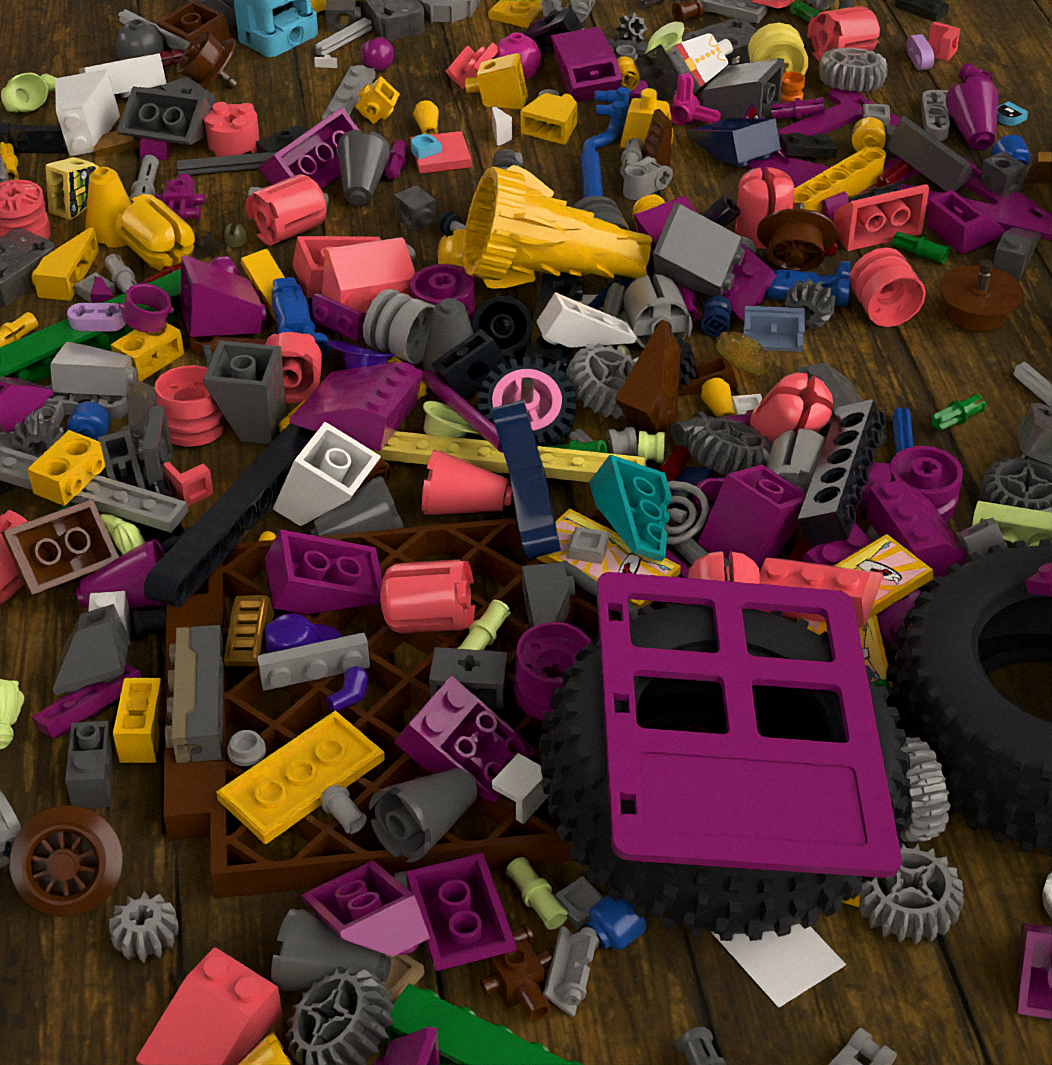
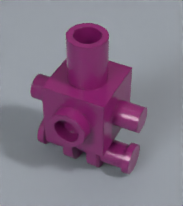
(181, 197)

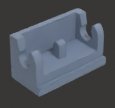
(775, 327)

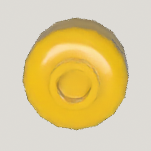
(868, 133)

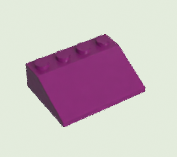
(363, 402)

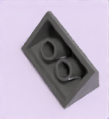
(929, 156)

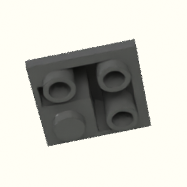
(93, 651)

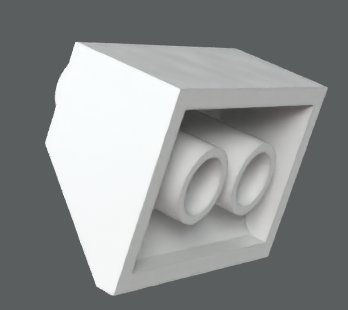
(138, 72)

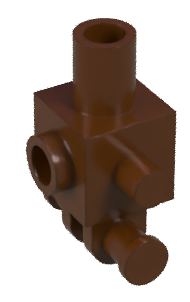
(519, 975)

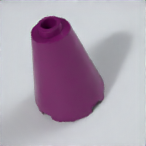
(975, 110)
(124, 574)

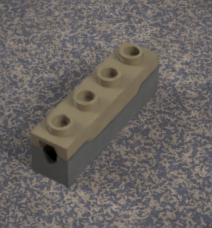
(197, 694)

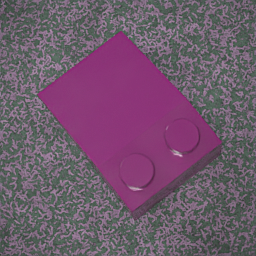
(321, 573)
(460, 911)

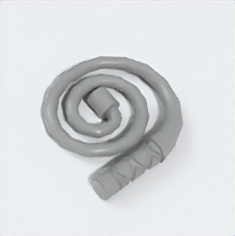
(680, 516)

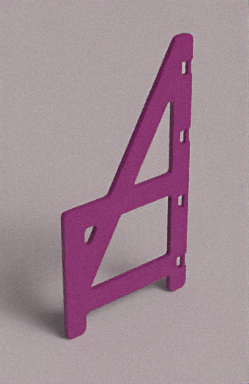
(1009, 211)

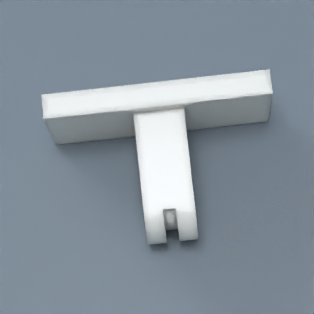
(326, 62)

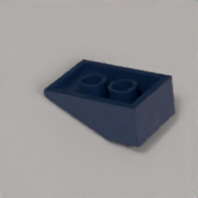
(738, 139)

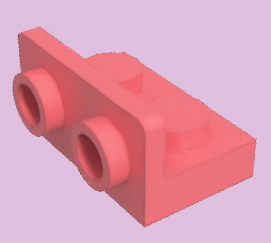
(468, 63)

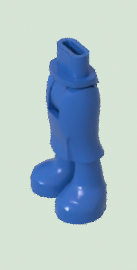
(838, 282)
(293, 313)

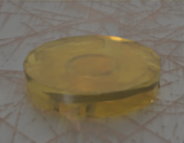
(744, 352)

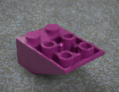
(586, 63)
(462, 734)

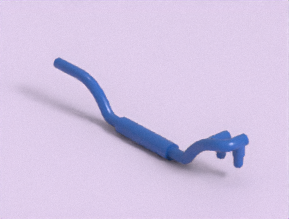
(589, 157)

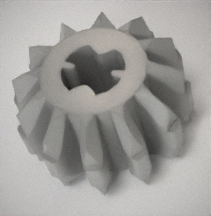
(143, 927)

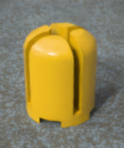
(155, 232)

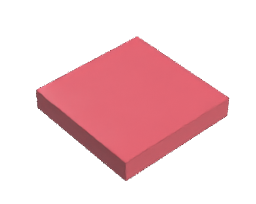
(453, 154)

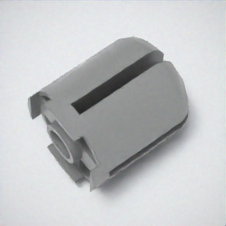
(649, 304)
(796, 456)

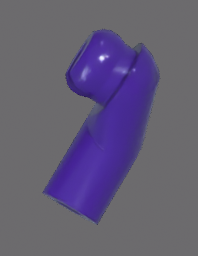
(353, 689)

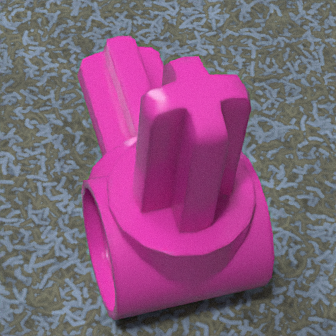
(687, 107)

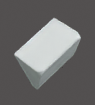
(501, 126)

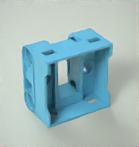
(278, 33)

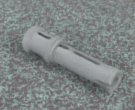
(145, 178)

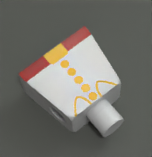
(701, 58)

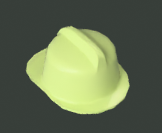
(667, 36)
(443, 421)

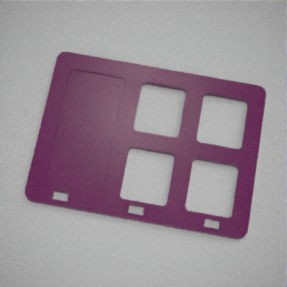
(740, 793)

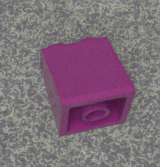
(218, 301)
(753, 515)

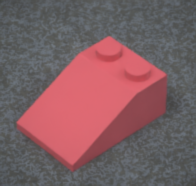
(310, 258)
(214, 1016)

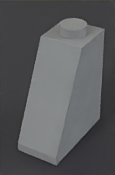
(92, 371)

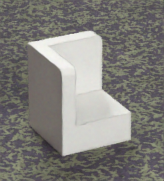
(523, 784)

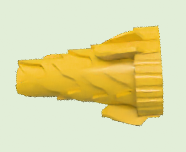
(523, 230)

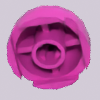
(526, 47)

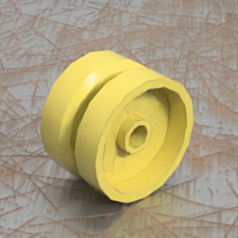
(779, 41)

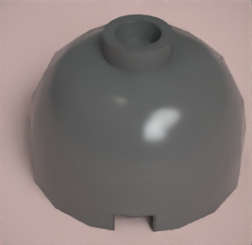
(138, 39)

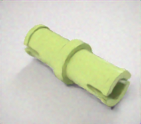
(484, 631)
(536, 893)

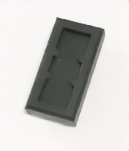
(280, 139)

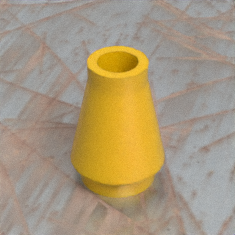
(426, 117)
(718, 397)

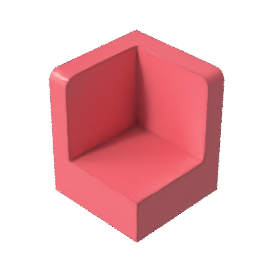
(943, 40)
(190, 485)

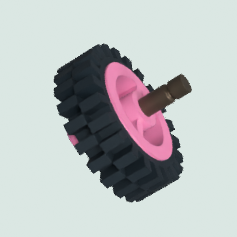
(545, 394)

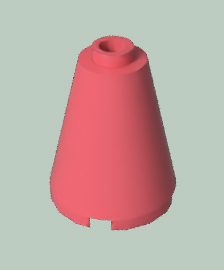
(462, 487)

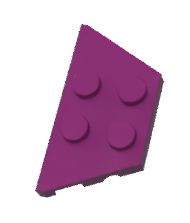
(749, 284)

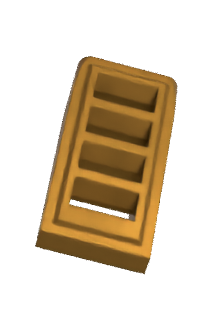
(246, 635)

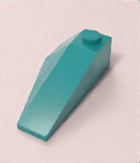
(634, 504)

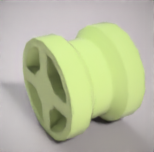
(651, 446)

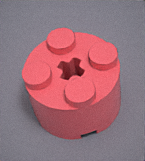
(232, 129)
(300, 364)

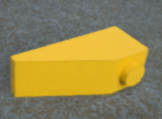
(65, 267)

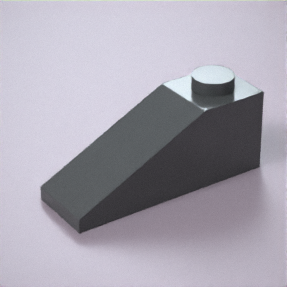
(1015, 251)
(121, 460)
(547, 592)

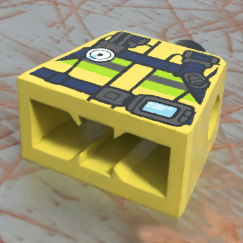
(68, 186)

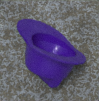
(359, 356)
(295, 631)

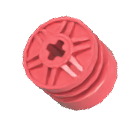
(23, 208)
(887, 287)
(189, 407)

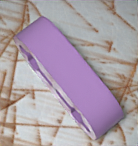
(920, 52)
(95, 317)

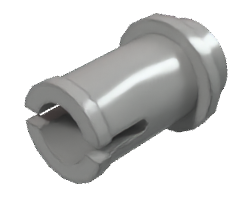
(337, 801)

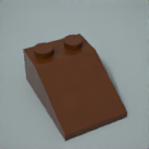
(651, 388)
(60, 547)

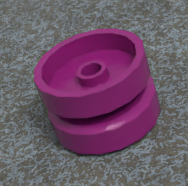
(443, 282)
(932, 474)

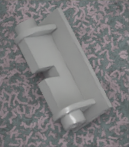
(569, 968)

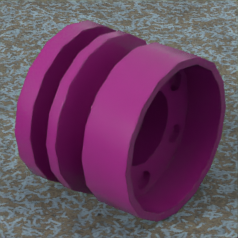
(541, 661)

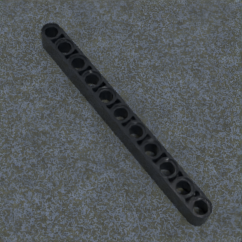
(225, 522)

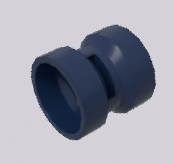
(716, 315)

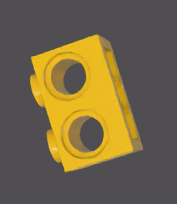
(150, 350)
(66, 467)
(139, 720)

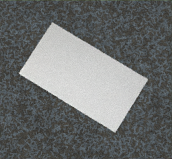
(785, 963)

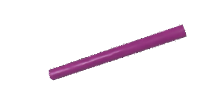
(462, 408)

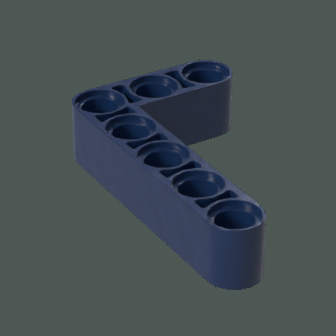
(528, 480)

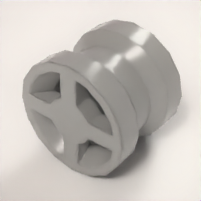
(622, 442)

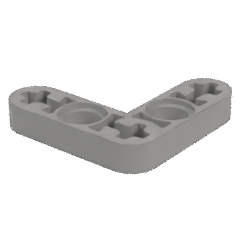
(935, 114)
(64, 403)

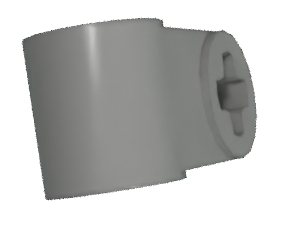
(645, 178)

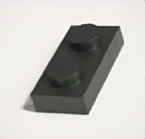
(927, 9)
(808, 145)

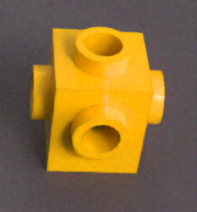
(376, 100)

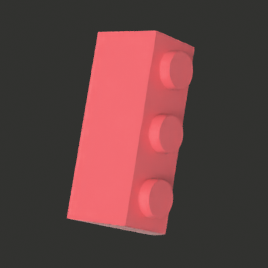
(880, 217)
(364, 270)
(858, 584)

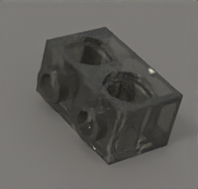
(659, 72)

